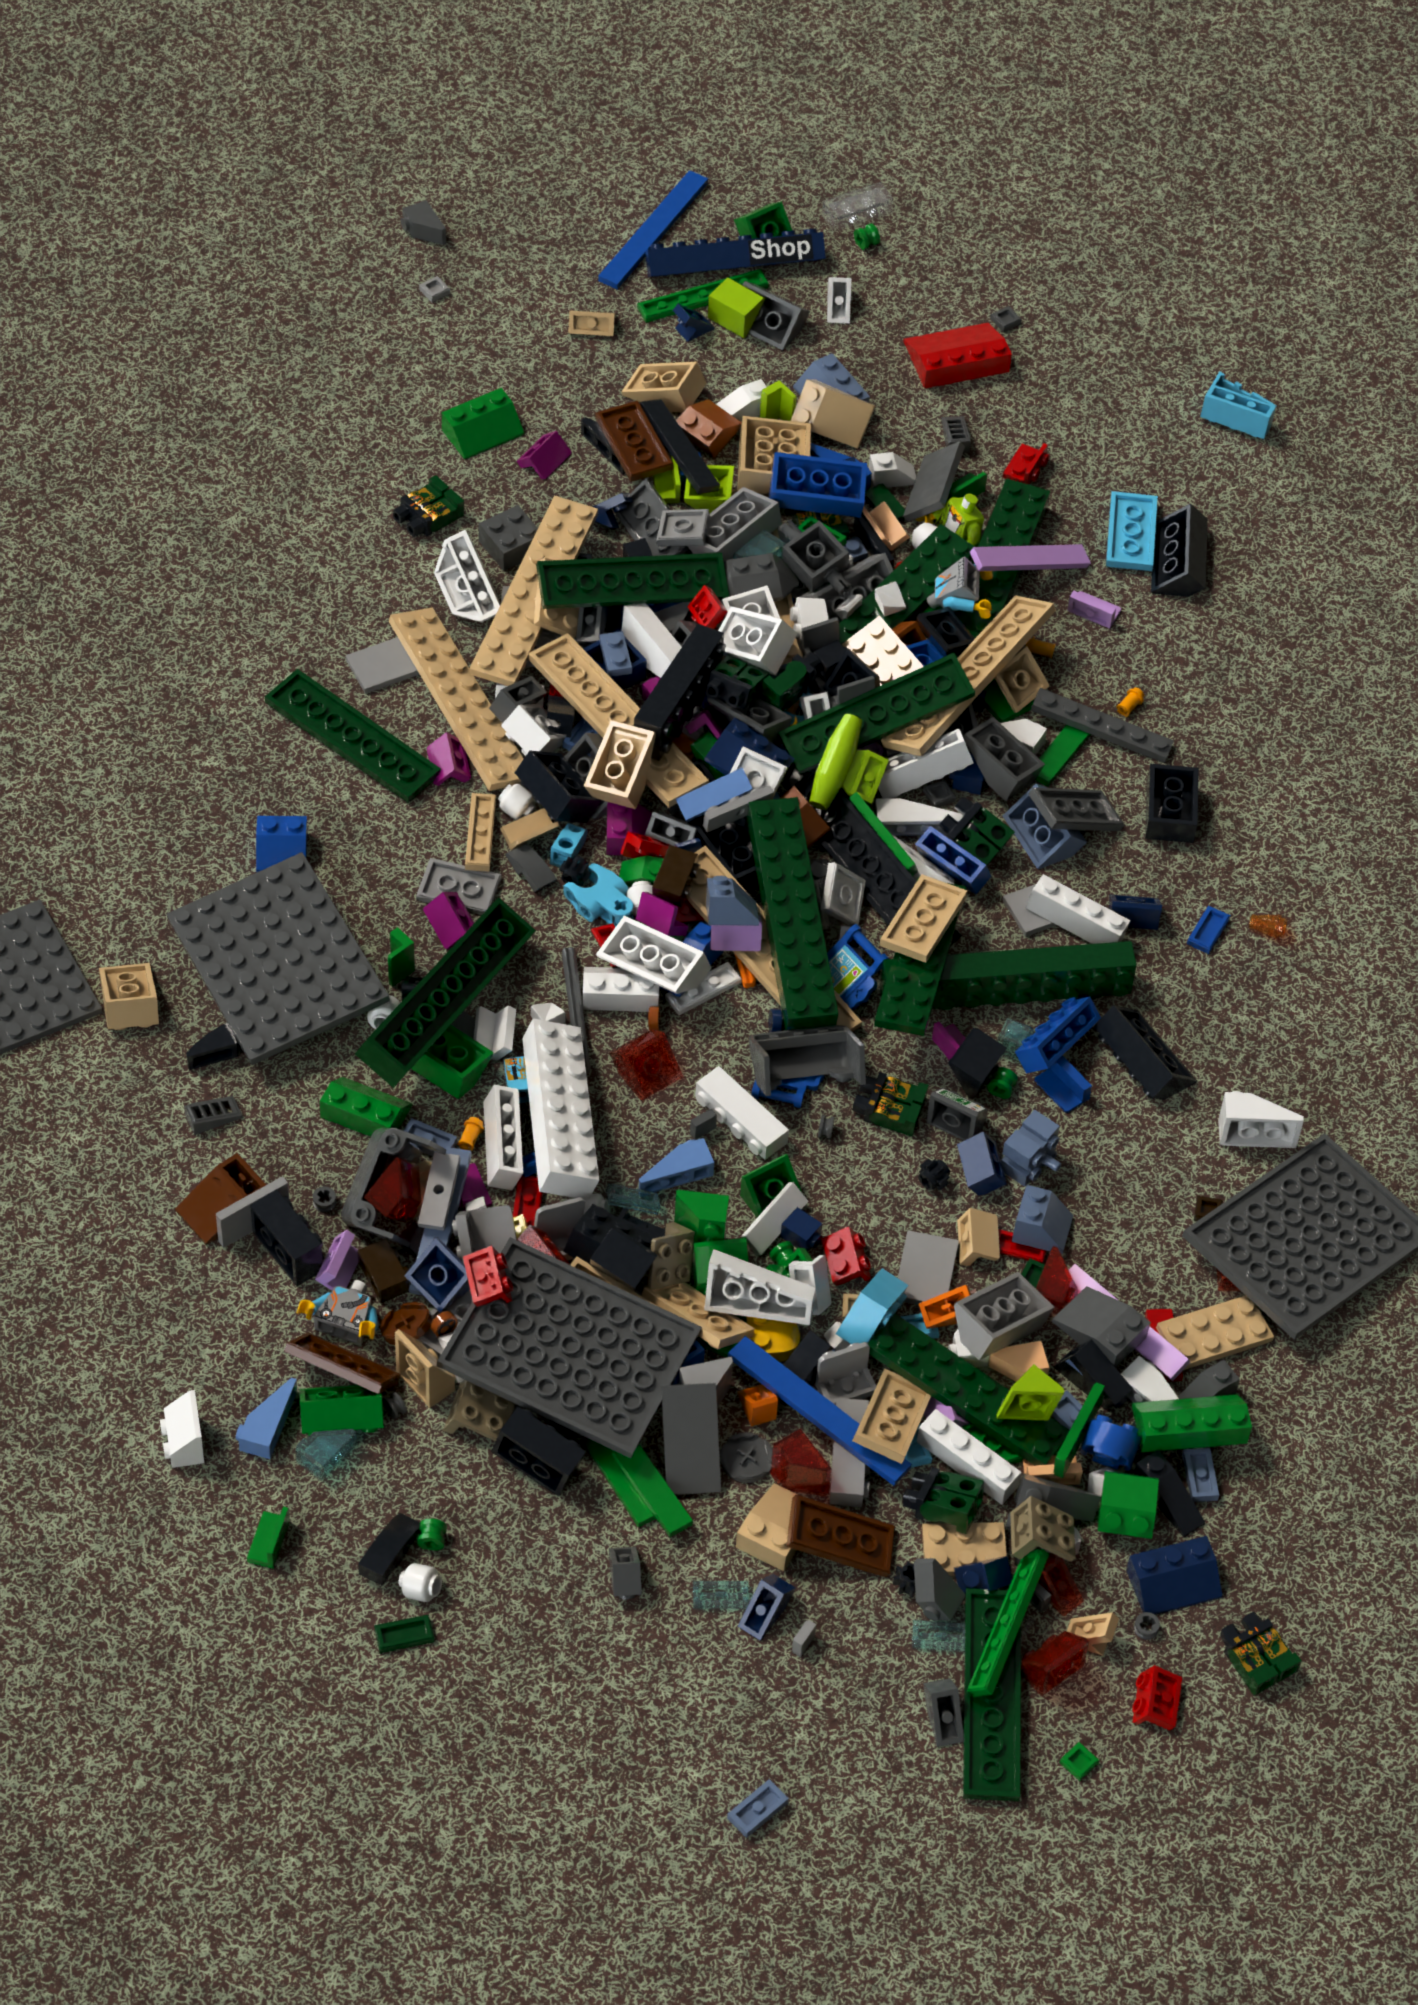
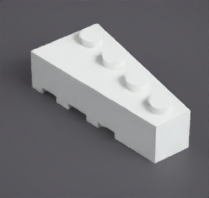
(756, 1292)

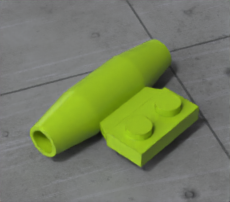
(846, 766)

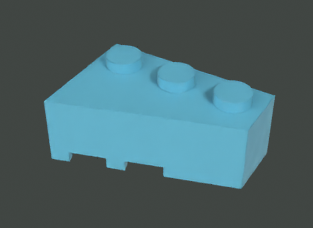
(1237, 409)
(873, 1308)

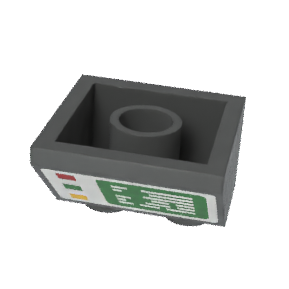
(955, 1114)

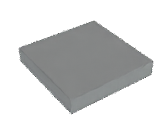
(683, 527)
(1026, 920)

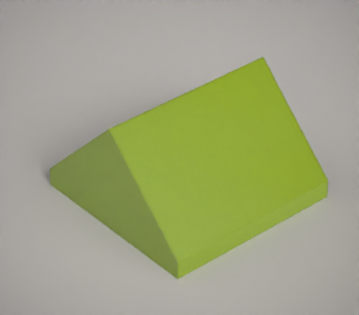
(734, 307)
(711, 500)
(1031, 1397)

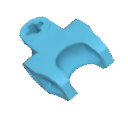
(603, 899)

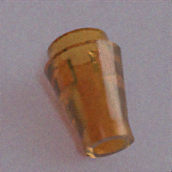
(1269, 924)

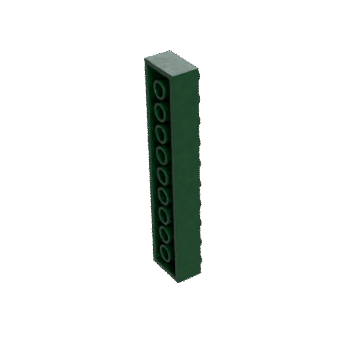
(1012, 523)
(791, 914)
(1033, 975)
(445, 992)

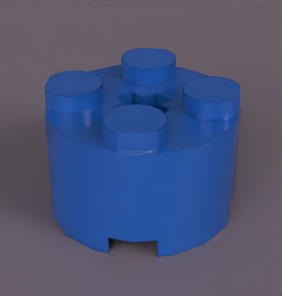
(1111, 1443)

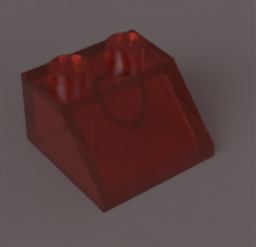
(647, 1063)
(397, 1190)
(800, 1465)
(1054, 1661)

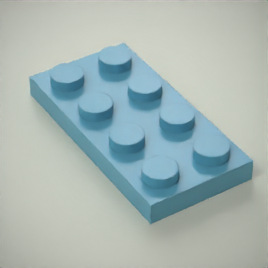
(1131, 531)

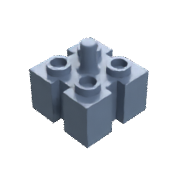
(1031, 1148)

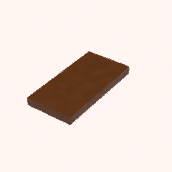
(634, 441)
(342, 1362)
(840, 1536)

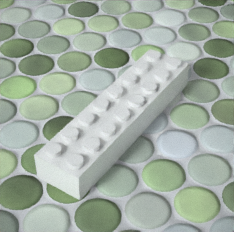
(560, 1109)

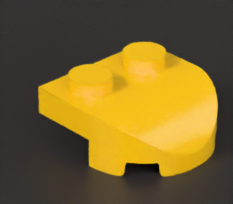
(775, 1337)

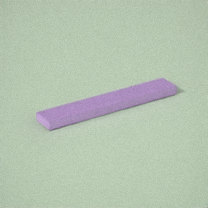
(1030, 557)
(1154, 1347)

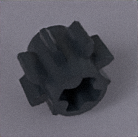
(575, 870)
(934, 1174)
(902, 1579)

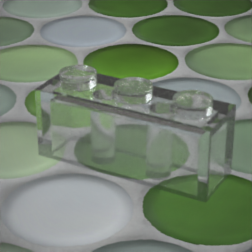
(857, 207)

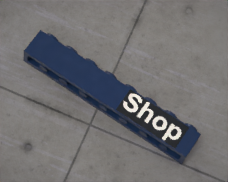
(735, 254)

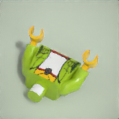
(960, 517)

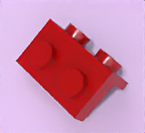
(846, 1256)

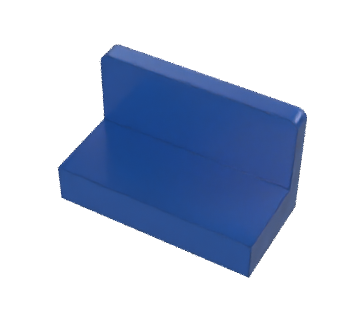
(1064, 1085)

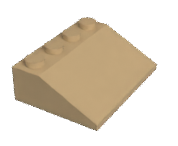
(760, 441)

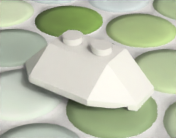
(465, 580)

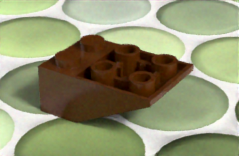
(219, 1189)

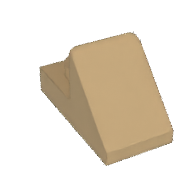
(1096, 1629)

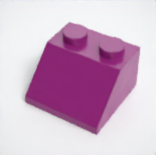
(620, 821)

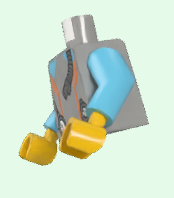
(960, 589)
(343, 1313)

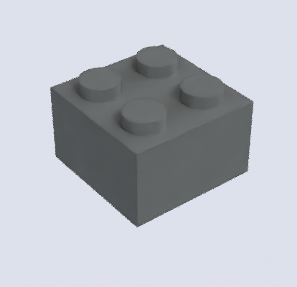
(507, 536)

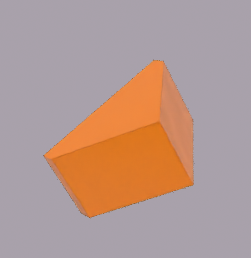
(940, 1309)
(758, 1404)

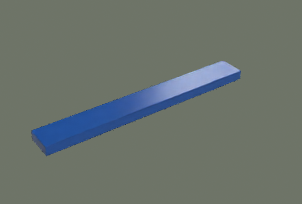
(653, 229)
(812, 1406)

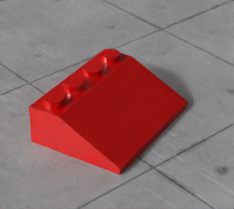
(959, 355)

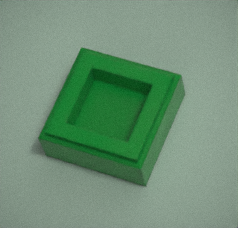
(1079, 1761)

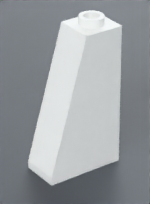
(649, 637)

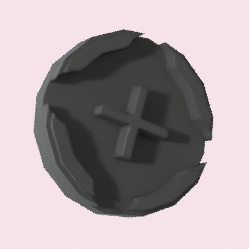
(746, 1457)

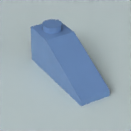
(681, 1166)
(266, 1422)

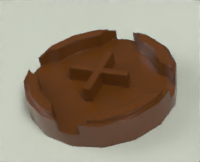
(411, 1318)

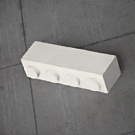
(912, 771)
(1076, 912)
(741, 1113)
(503, 1137)
(968, 1456)

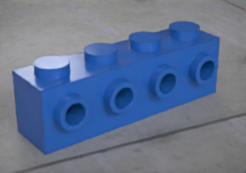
(1057, 1034)

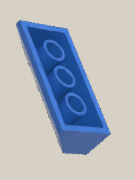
(818, 484)

